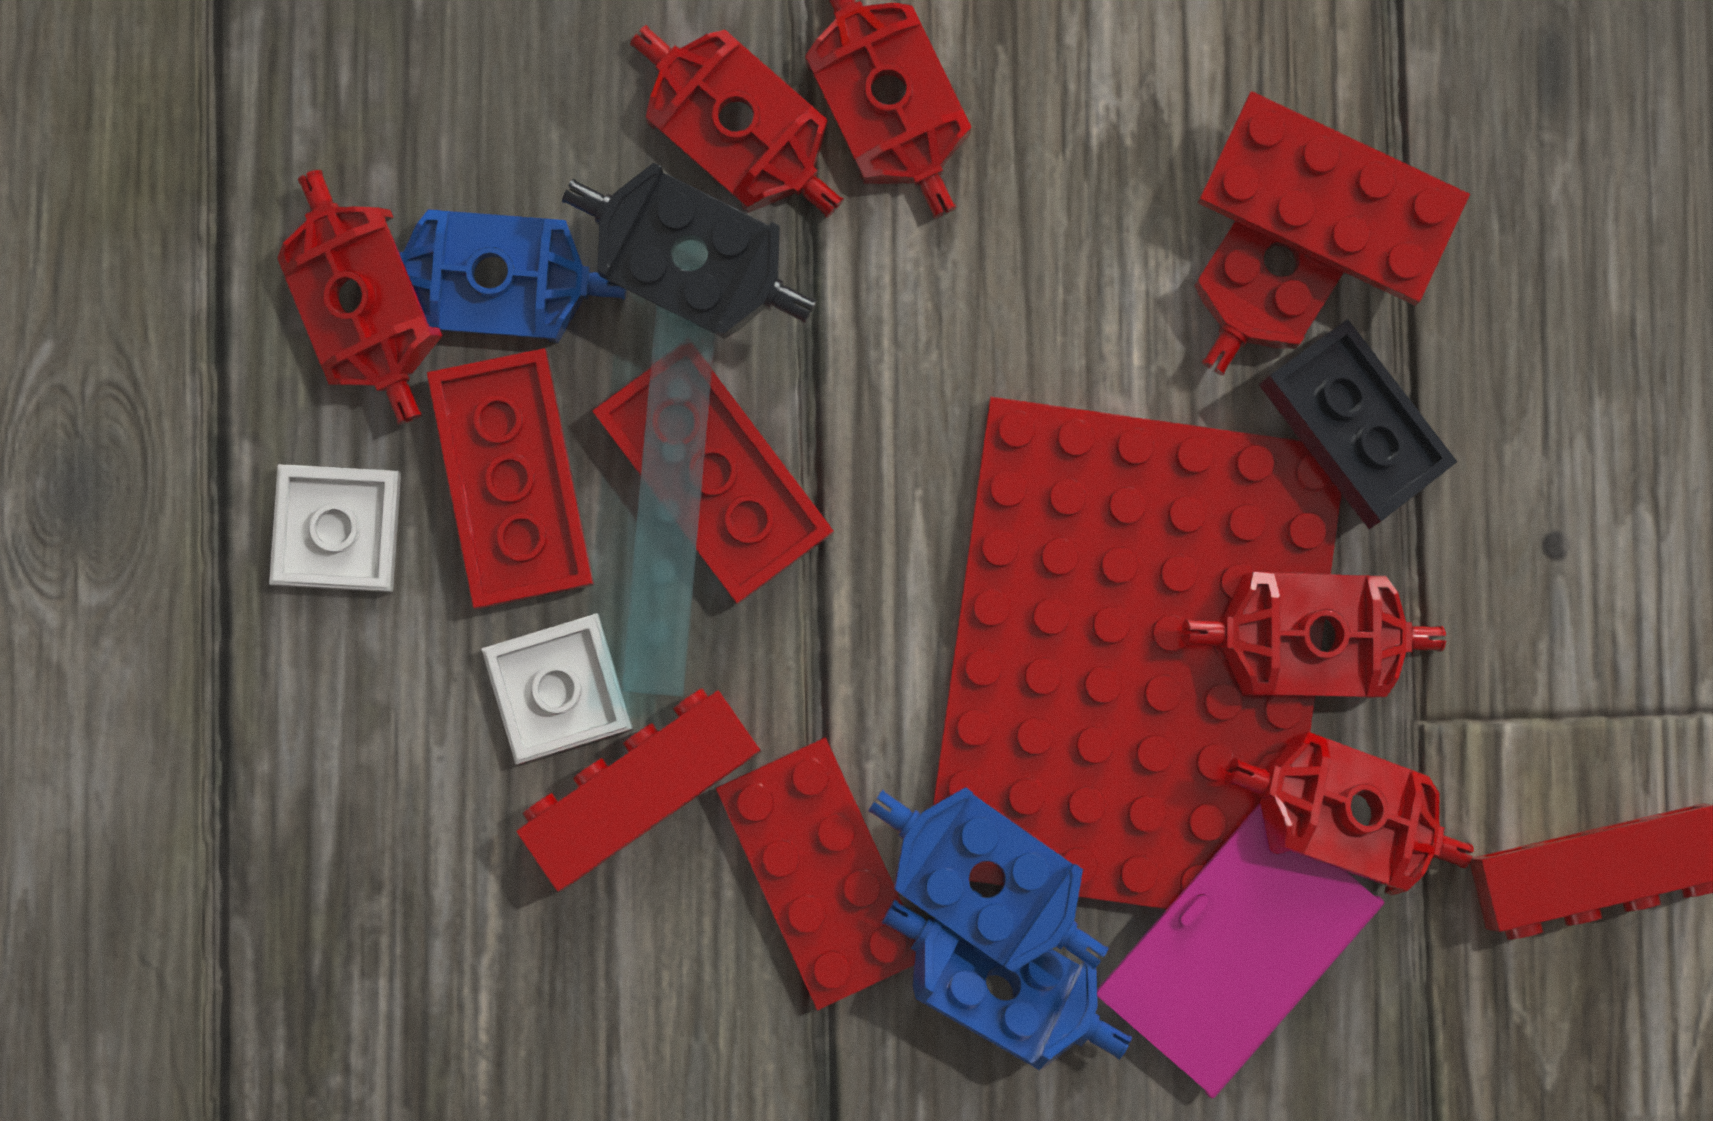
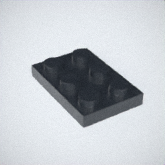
(1358, 423)

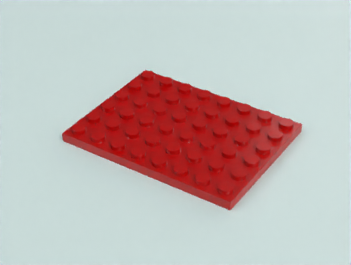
(1069, 646)

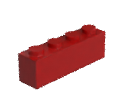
(638, 789)
(1596, 870)

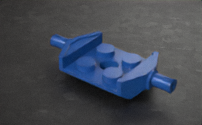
(541, 283)
(1038, 888)
(1050, 1001)

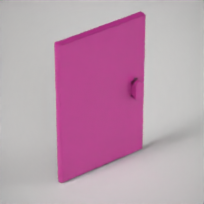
(1239, 955)

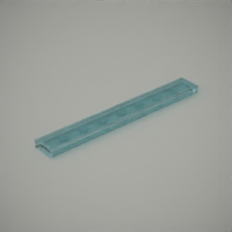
(669, 498)

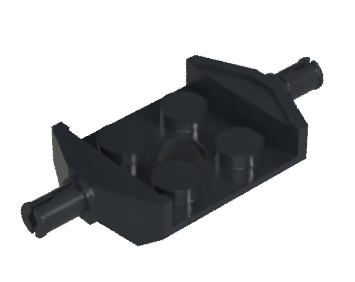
(658, 212)

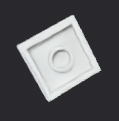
(335, 528)
(557, 689)

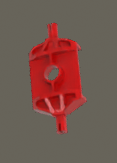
(898, 140)
(754, 164)
(1254, 302)
(388, 330)
(1271, 644)
(1310, 812)

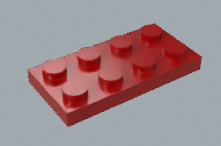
(1333, 198)
(510, 478)
(751, 506)
(818, 871)

